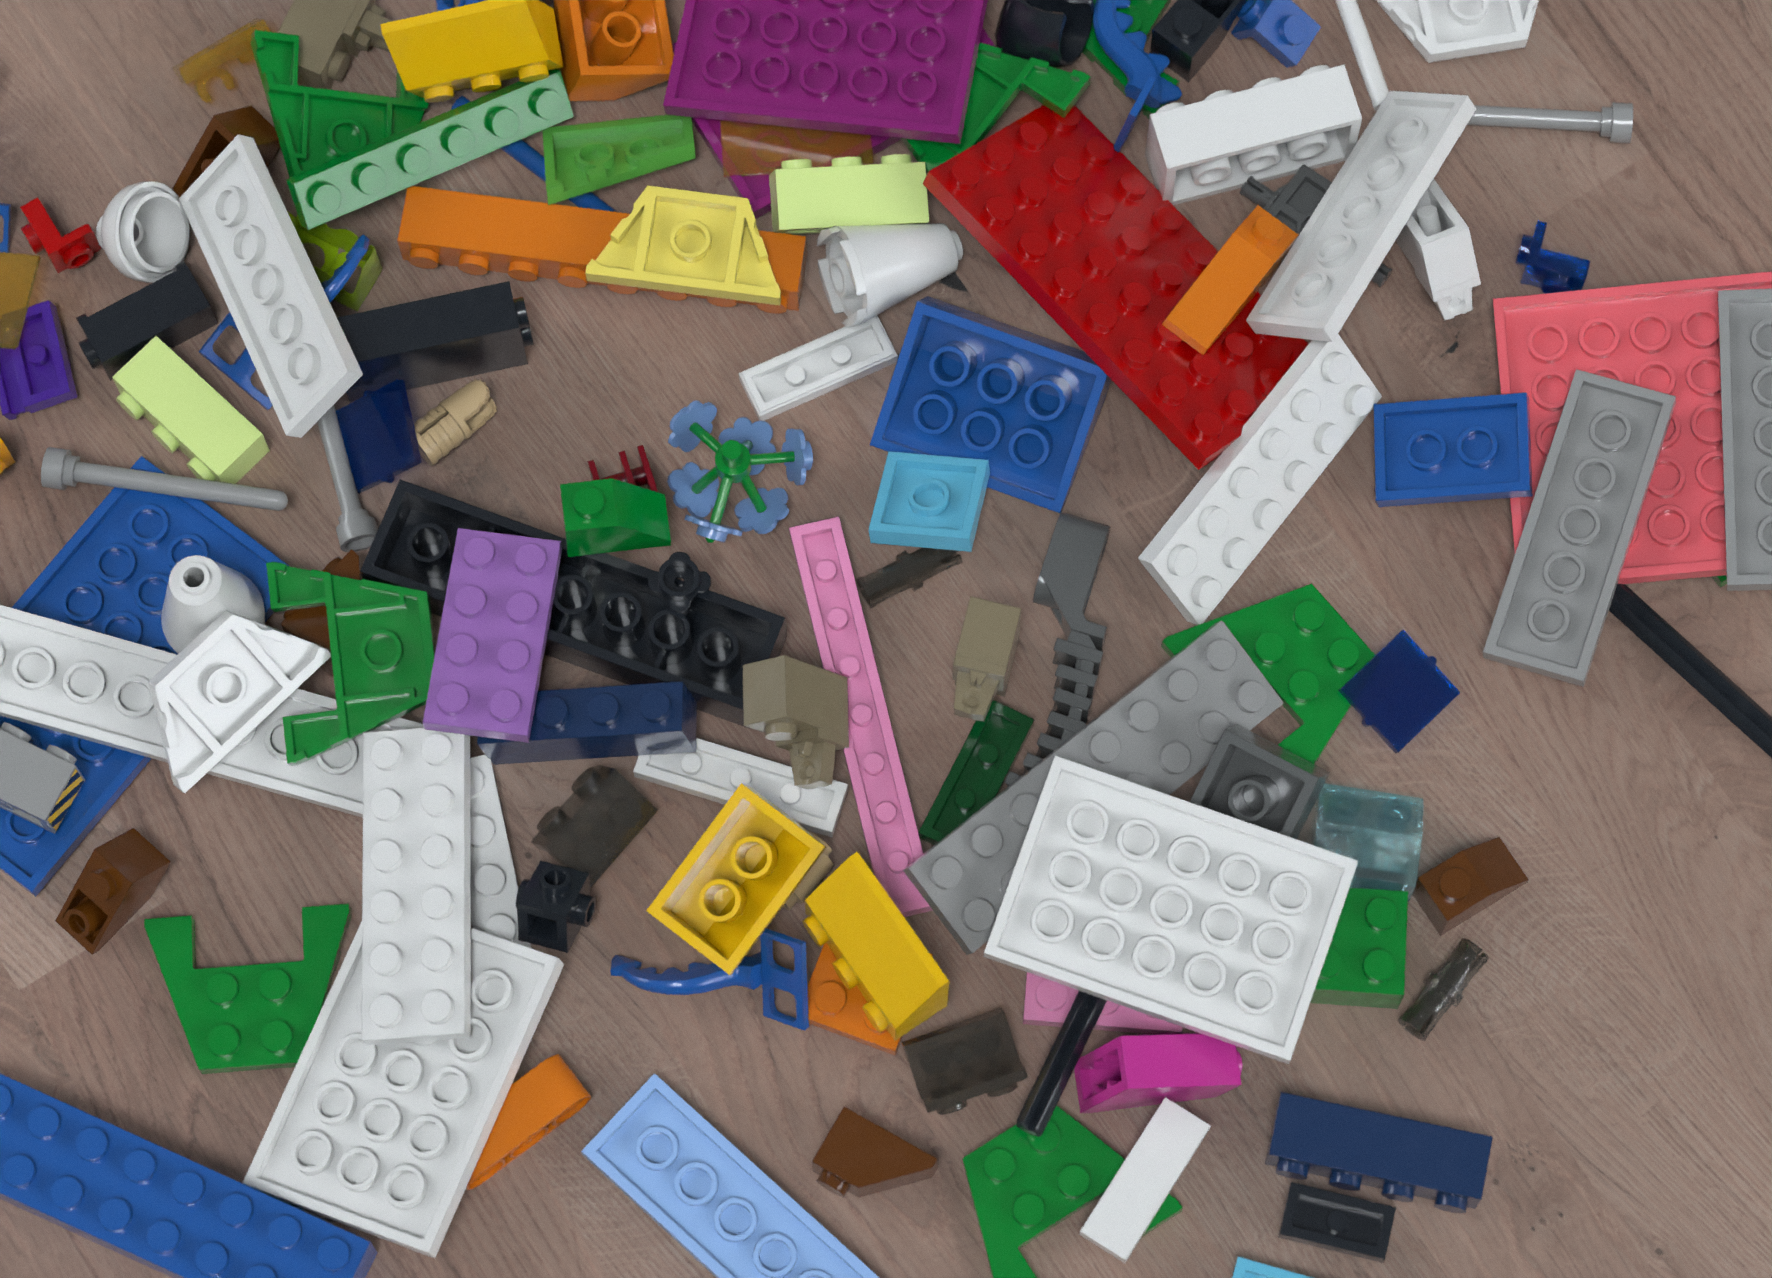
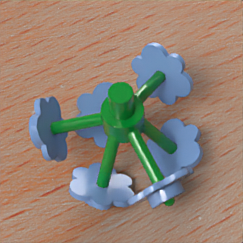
(738, 454)

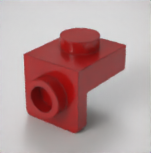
(64, 252)

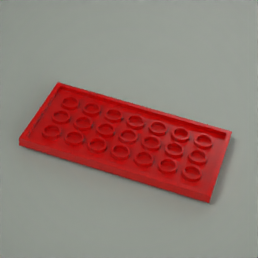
(1109, 270)

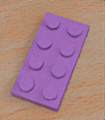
(492, 635)

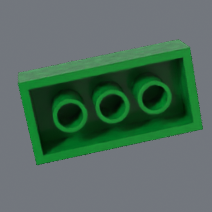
(1366, 952)

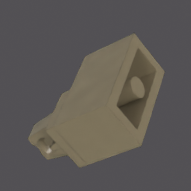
(330, 34)
(984, 656)
(801, 711)

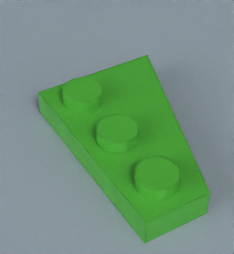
(610, 152)

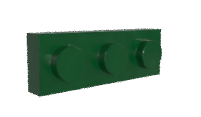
(978, 770)

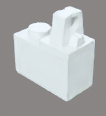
(1441, 252)

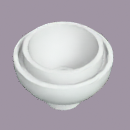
(144, 231)

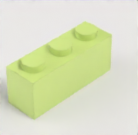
(847, 194)
(189, 414)

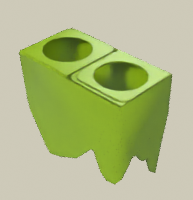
(330, 241)

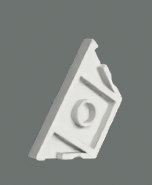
(1462, 27)
(225, 689)

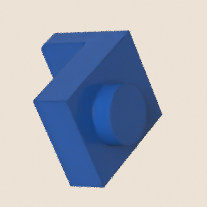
(1278, 28)

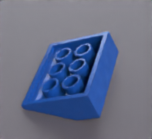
(994, 396)

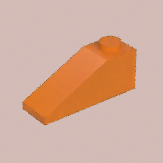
(1231, 279)

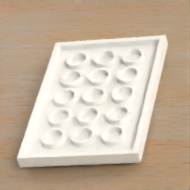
(1171, 909)
(398, 1127)

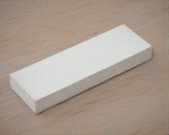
(817, 368)
(1145, 1180)

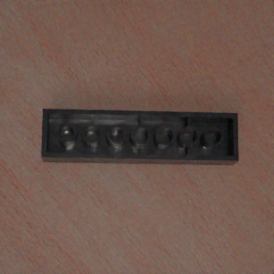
(600, 606)

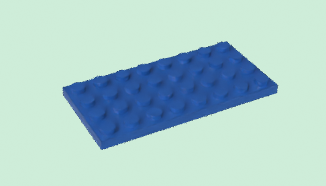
(115, 584)

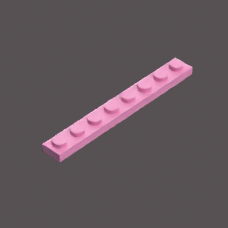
(872, 750)

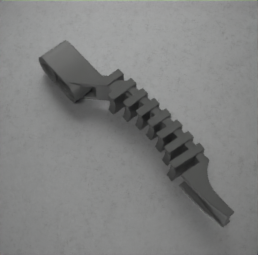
(1066, 588)

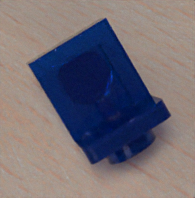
(1549, 269)

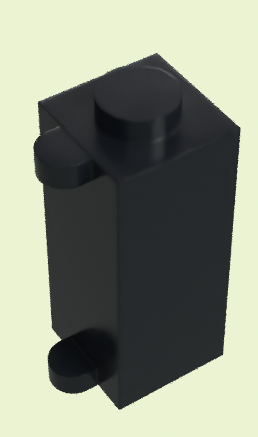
(166, 308)

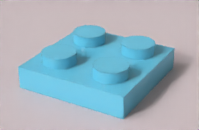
(929, 501)

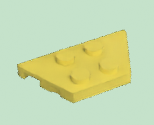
(689, 247)

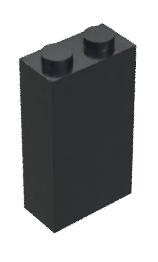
(438, 338)

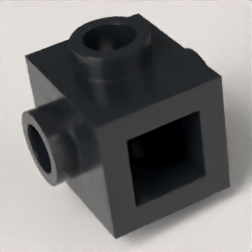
(551, 896)

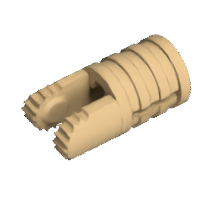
(454, 420)

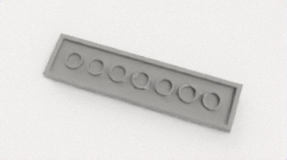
(1149, 737)

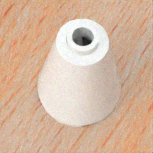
(883, 264)
(200, 593)

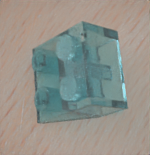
(1375, 830)

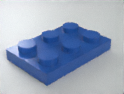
(1452, 450)

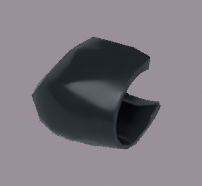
(1045, 29)

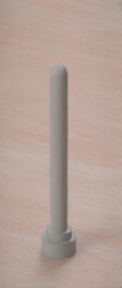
(1611, 122)
(64, 469)
(355, 526)

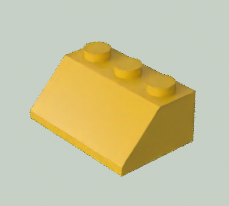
(474, 47)
(736, 878)
(875, 949)

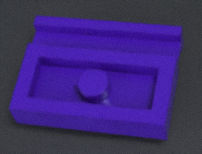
(39, 368)

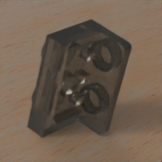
(594, 822)
(964, 1062)

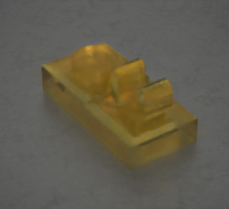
(205, 62)

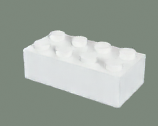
(1252, 133)

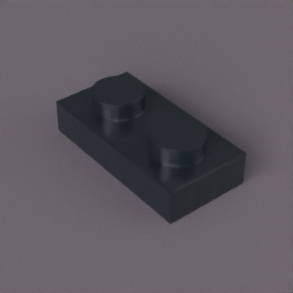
(1337, 1222)

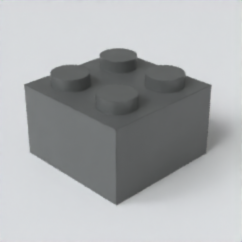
(1260, 783)

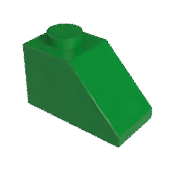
(612, 517)

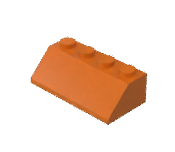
(612, 47)

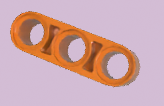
(530, 1112)

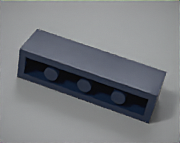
(603, 724)
(1378, 1152)

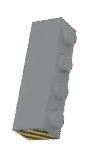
(36, 781)

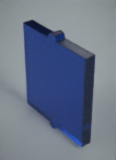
(379, 435)
(1399, 691)

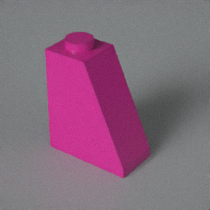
(1151, 1067)

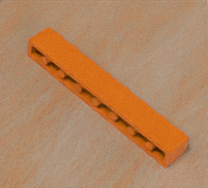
(549, 242)

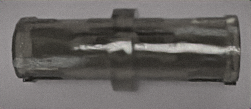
(905, 573)
(1443, 989)

